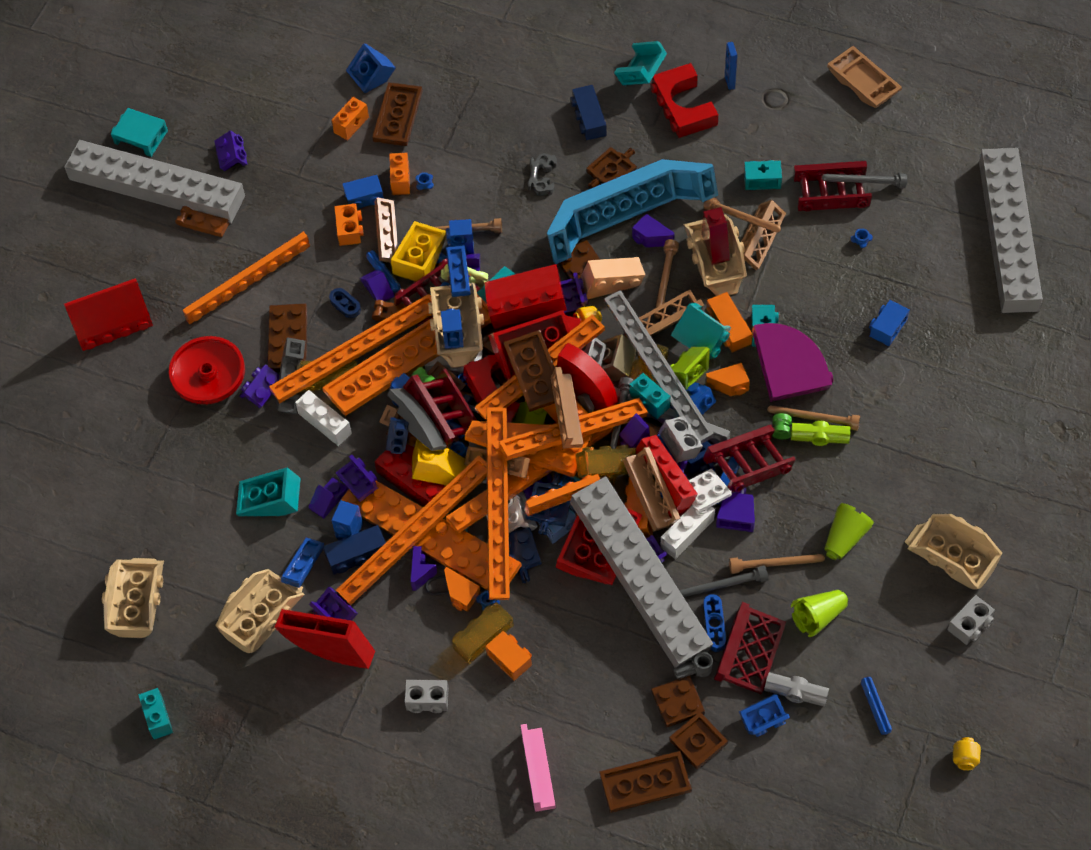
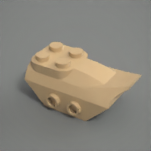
(722, 276)
(470, 320)
(956, 547)
(132, 597)
(254, 609)

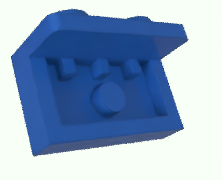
(701, 396)
(763, 715)

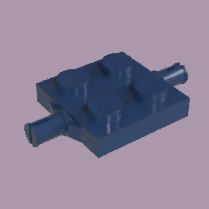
(555, 515)
(523, 550)

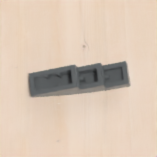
(419, 421)

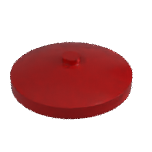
(207, 370)

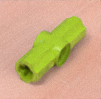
(820, 433)

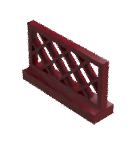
(732, 647)

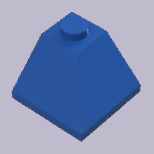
(370, 68)

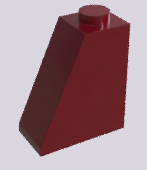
(716, 235)

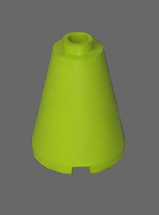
(846, 531)
(818, 610)

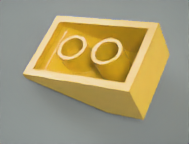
(418, 251)
(436, 465)

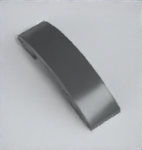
(290, 362)

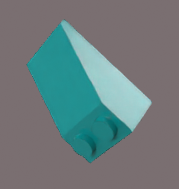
(269, 494)

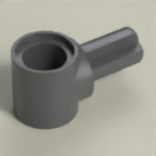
(693, 667)

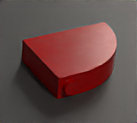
(587, 377)
(326, 637)

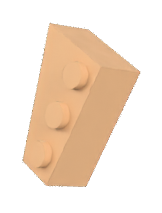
(611, 275)

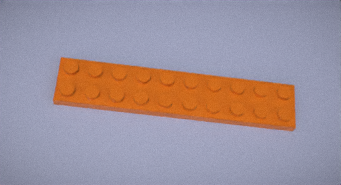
(379, 370)
(458, 552)

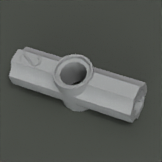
(796, 689)

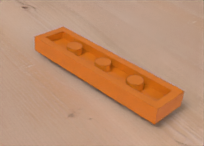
(557, 496)

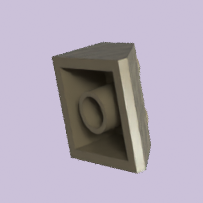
(618, 357)

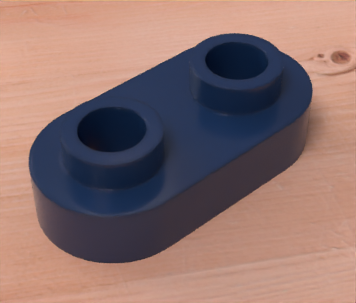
(347, 303)

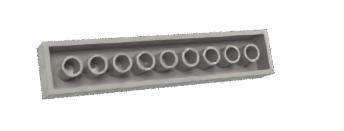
(154, 180)
(1010, 230)
(641, 572)

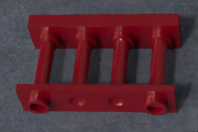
(814, 172)
(403, 295)
(450, 395)
(748, 442)

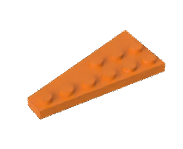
(552, 458)

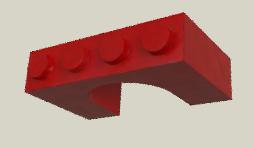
(682, 120)
(479, 376)
(677, 483)

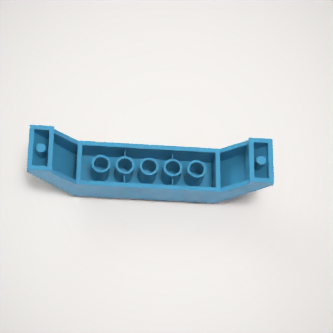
(627, 198)

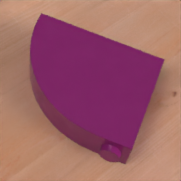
(790, 362)

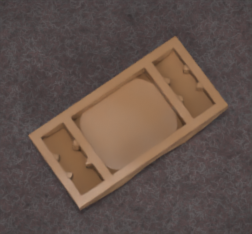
(863, 77)

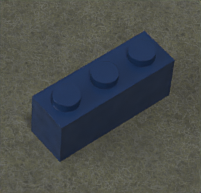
(588, 112)
(353, 549)

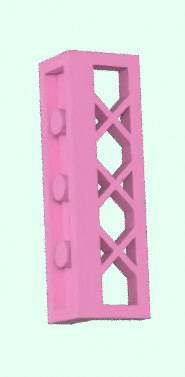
(538, 768)

